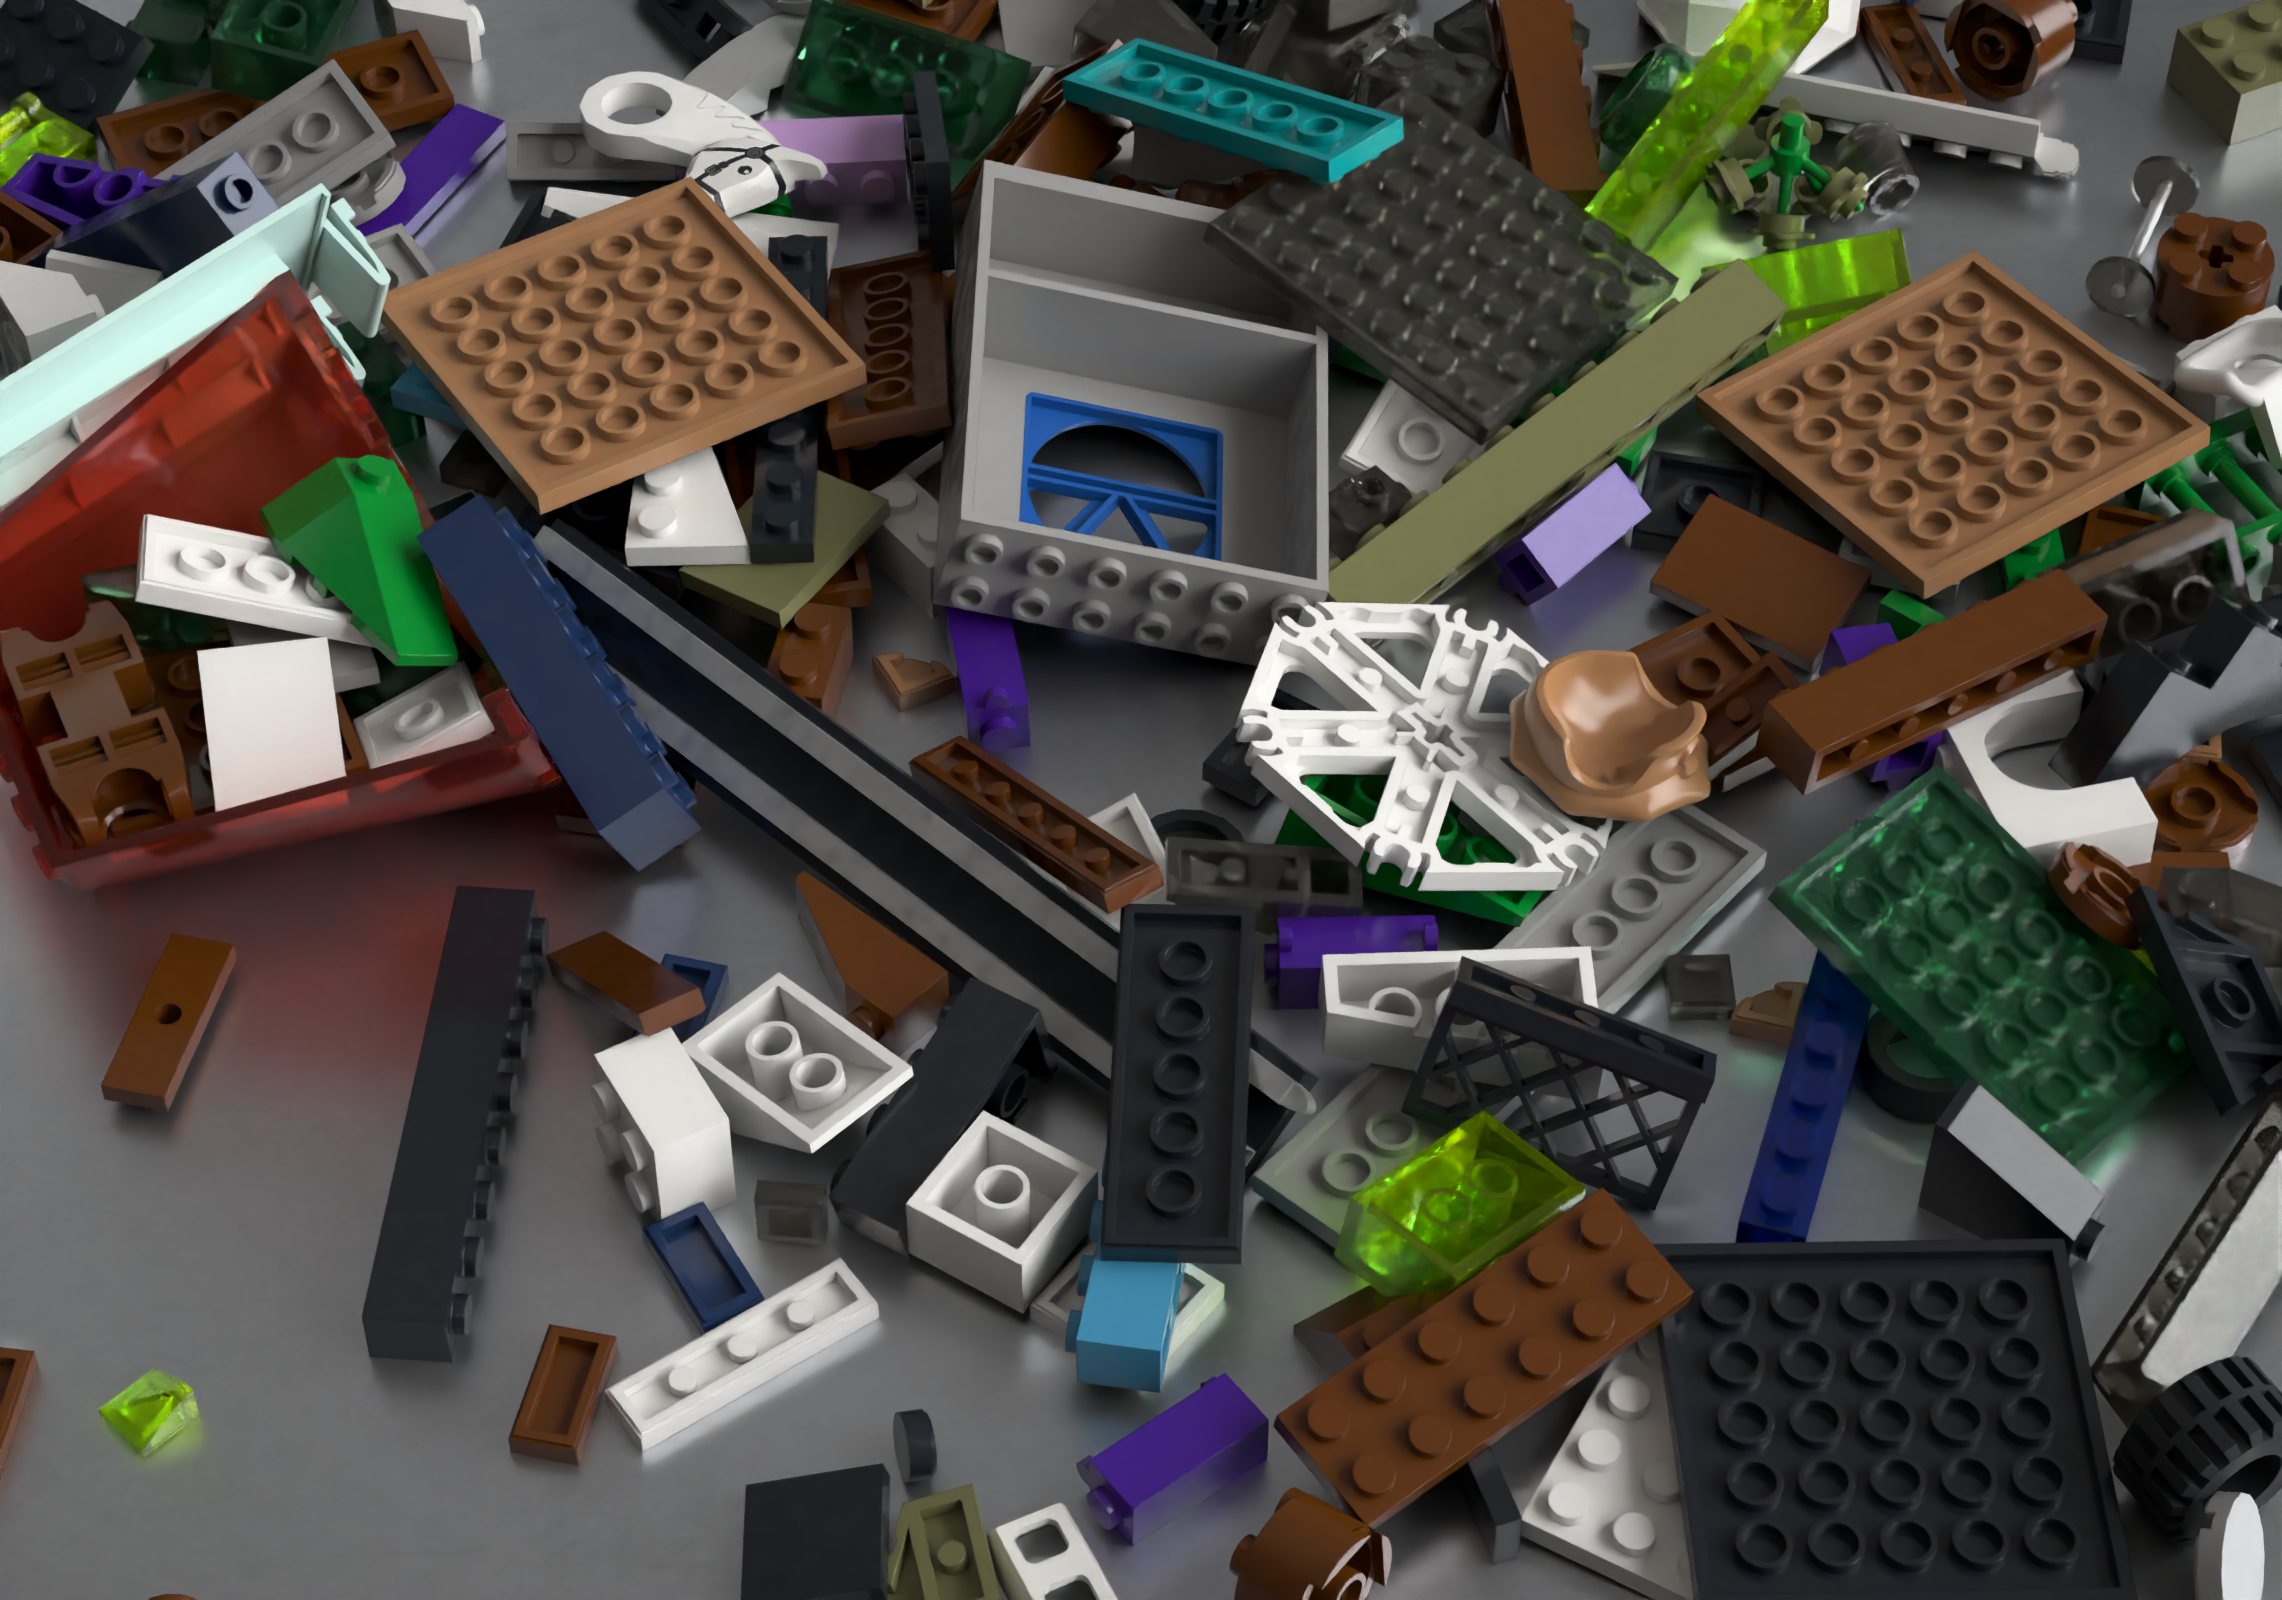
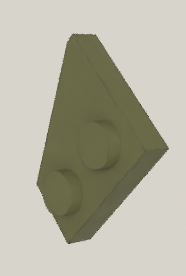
(942, 1550)

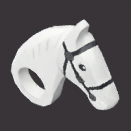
(716, 141)

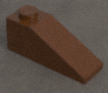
(872, 972)

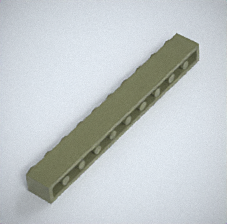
(1560, 443)

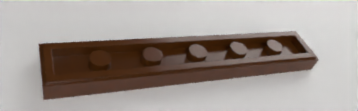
(1037, 824)

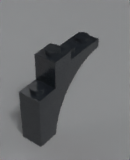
(2175, 699)

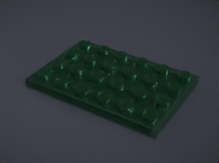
(1989, 966)

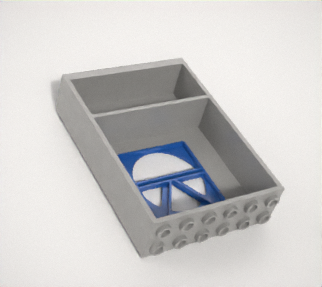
(1118, 315)

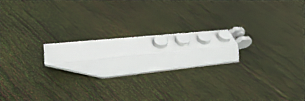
(1946, 125)

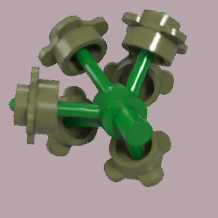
(1817, 187)

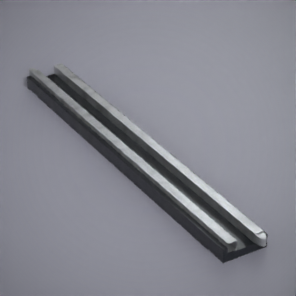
(875, 826)

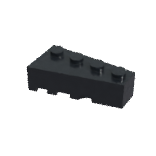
(976, 1061)

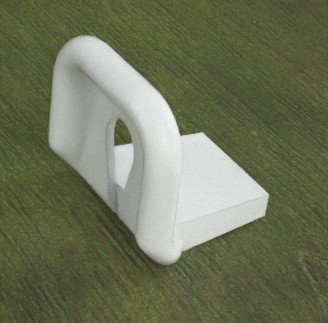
(2215, 372)

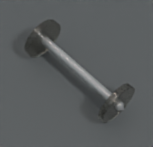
(2122, 283)

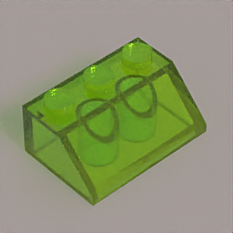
(1832, 276)
(1452, 1209)

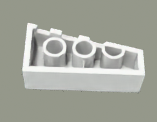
(1388, 1003)

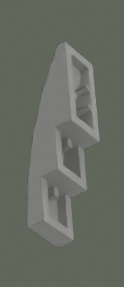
(751, 64)

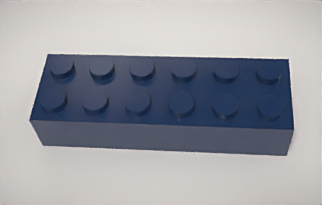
(562, 681)

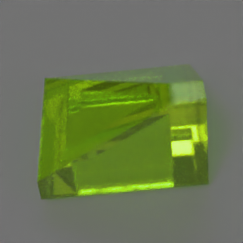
(151, 1410)

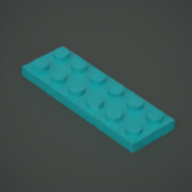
(1233, 110)

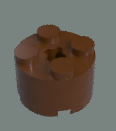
(2009, 43)
(2210, 275)
(1310, 1554)

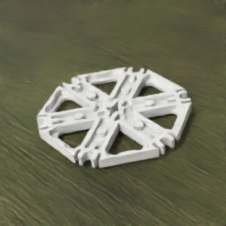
(1422, 738)

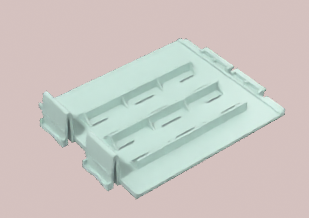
(97, 372)

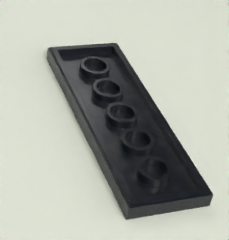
(1179, 1085)

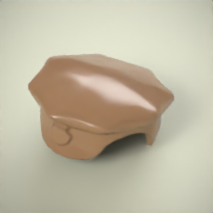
(1608, 740)

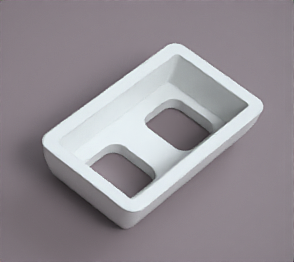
(1034, 1580)

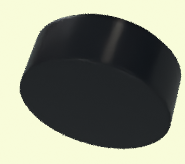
(914, 1445)

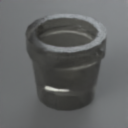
(1879, 154)

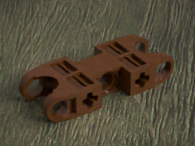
(106, 755)

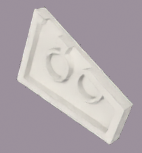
(684, 516)

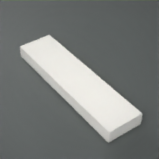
(741, 1354)

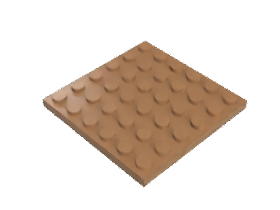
(618, 343)
(1951, 423)

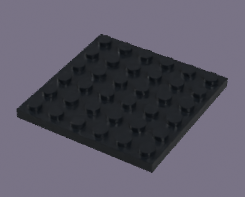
(1889, 1424)

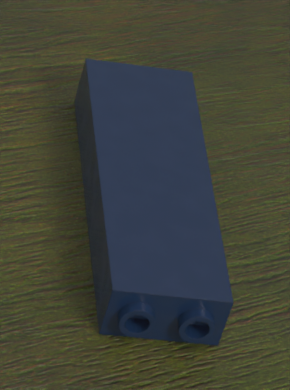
(172, 222)

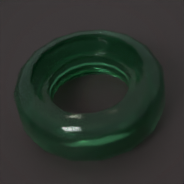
(1643, 96)

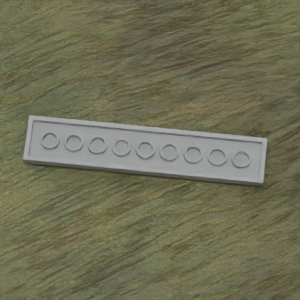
(1634, 911)

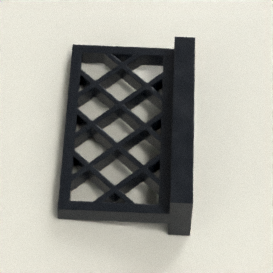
(1580, 1032)

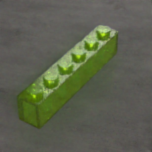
(1705, 117)

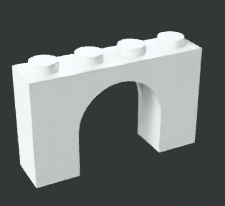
(2042, 820)

